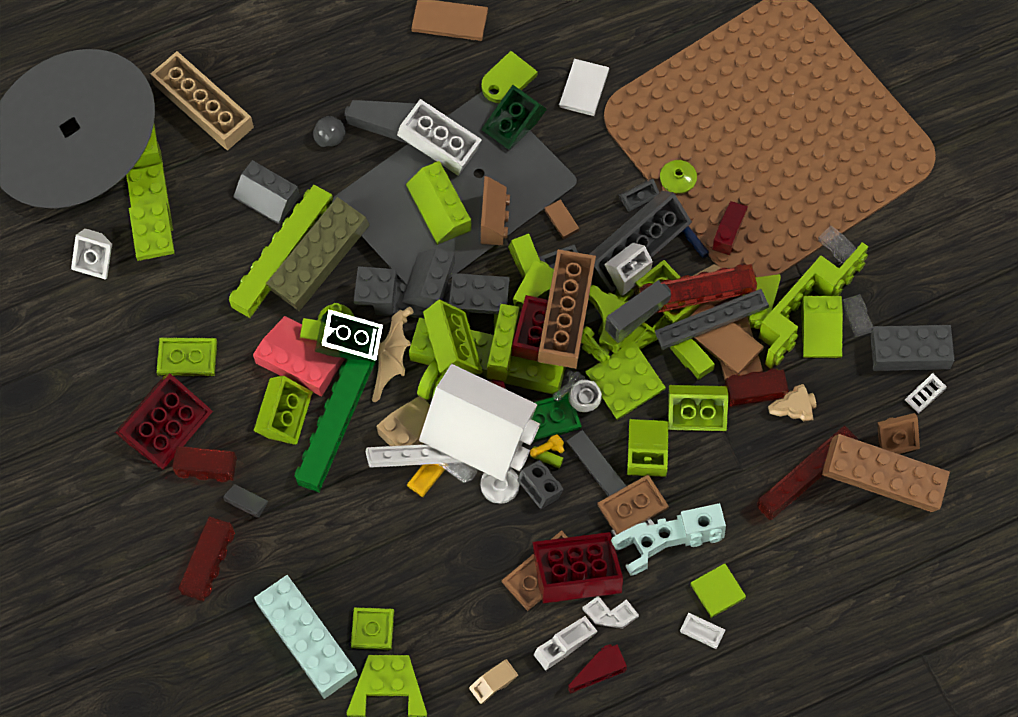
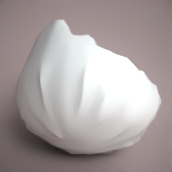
(585, 396)

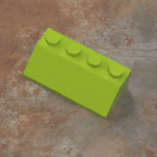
(439, 203)
(451, 338)

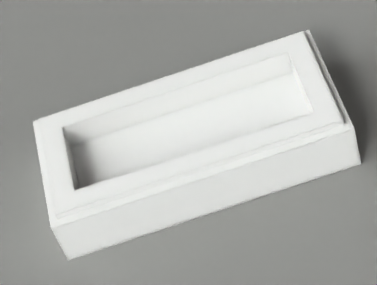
(702, 630)

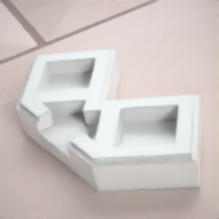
(602, 616)

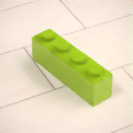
(502, 342)

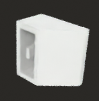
(629, 267)

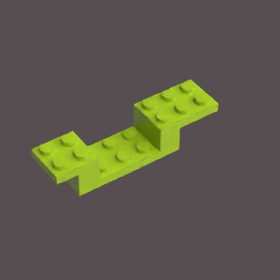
(150, 204)
(823, 279)

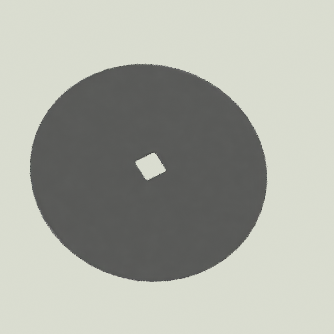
(114, 118)

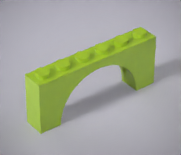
(538, 284)

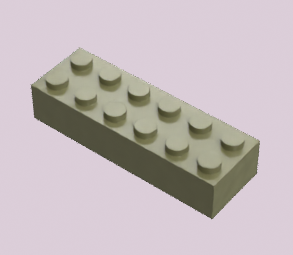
(318, 254)

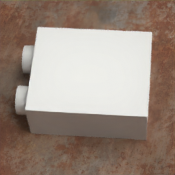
(479, 423)

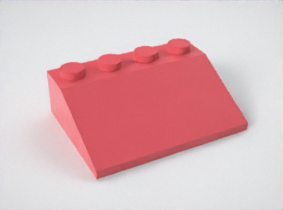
(296, 358)

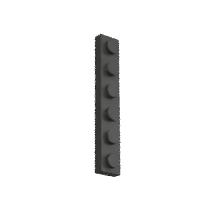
(711, 319)

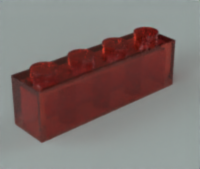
(206, 559)

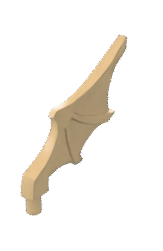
(391, 352)

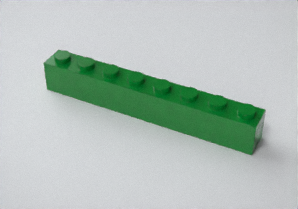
(333, 423)

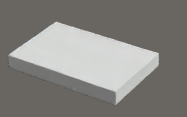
(584, 87)

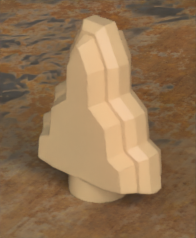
(795, 404)

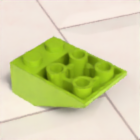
(647, 448)

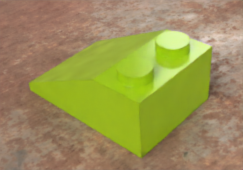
(822, 326)

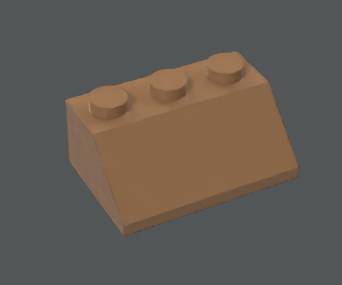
(493, 212)

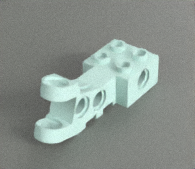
(690, 528)

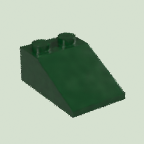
(513, 118)
(348, 337)

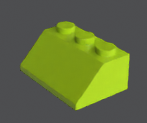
(662, 272)
(697, 408)
(283, 410)

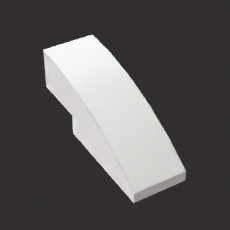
(564, 642)

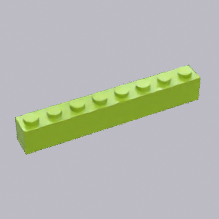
(304, 216)

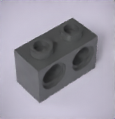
(537, 486)

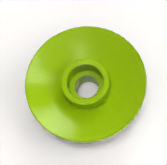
(678, 183)

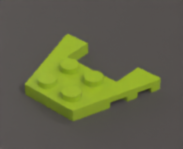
(644, 333)
(387, 677)

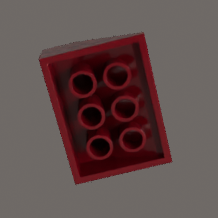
(164, 421)
(577, 567)

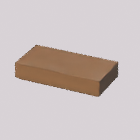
(561, 219)

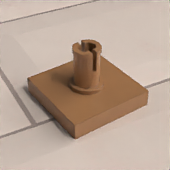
(899, 434)

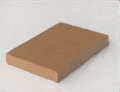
(633, 505)

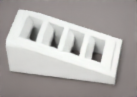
(941, 388)

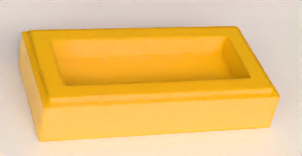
(425, 478)

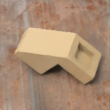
(493, 680)

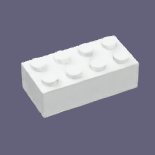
(439, 137)

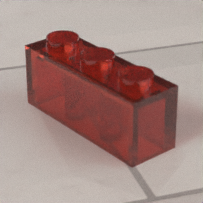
(756, 387)
(204, 463)

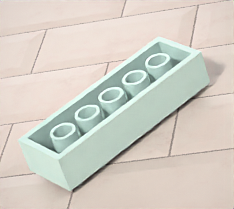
(305, 636)

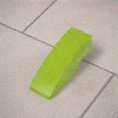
(693, 358)

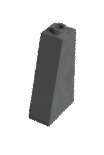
(378, 116)
(637, 311)

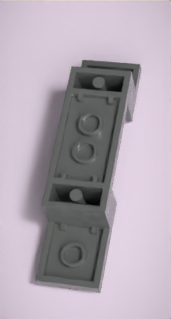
(466, 292)

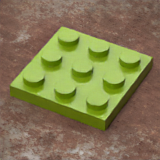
(626, 380)

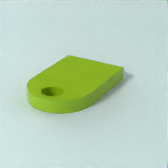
(504, 74)

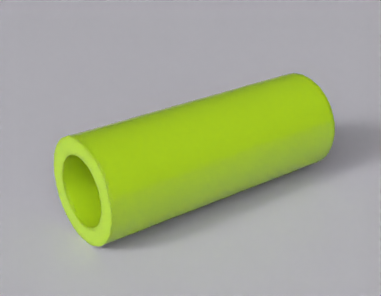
(550, 458)

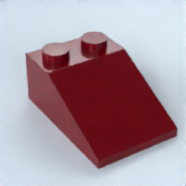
(530, 328)

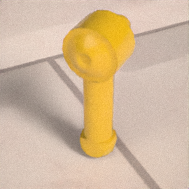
(554, 443)

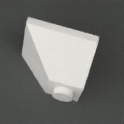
(91, 253)

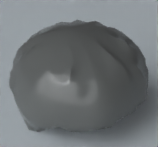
(329, 131)

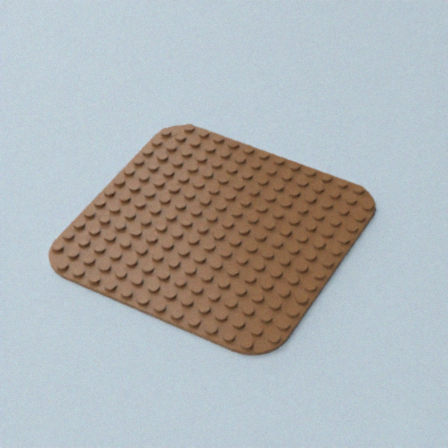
(776, 122)

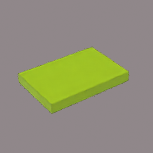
(187, 356)

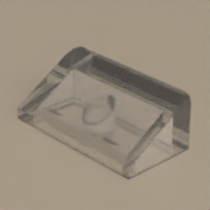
(461, 471)

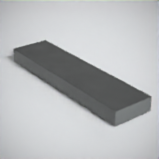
(595, 463)

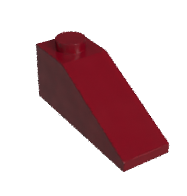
(729, 228)
(603, 666)

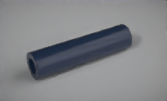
(695, 242)

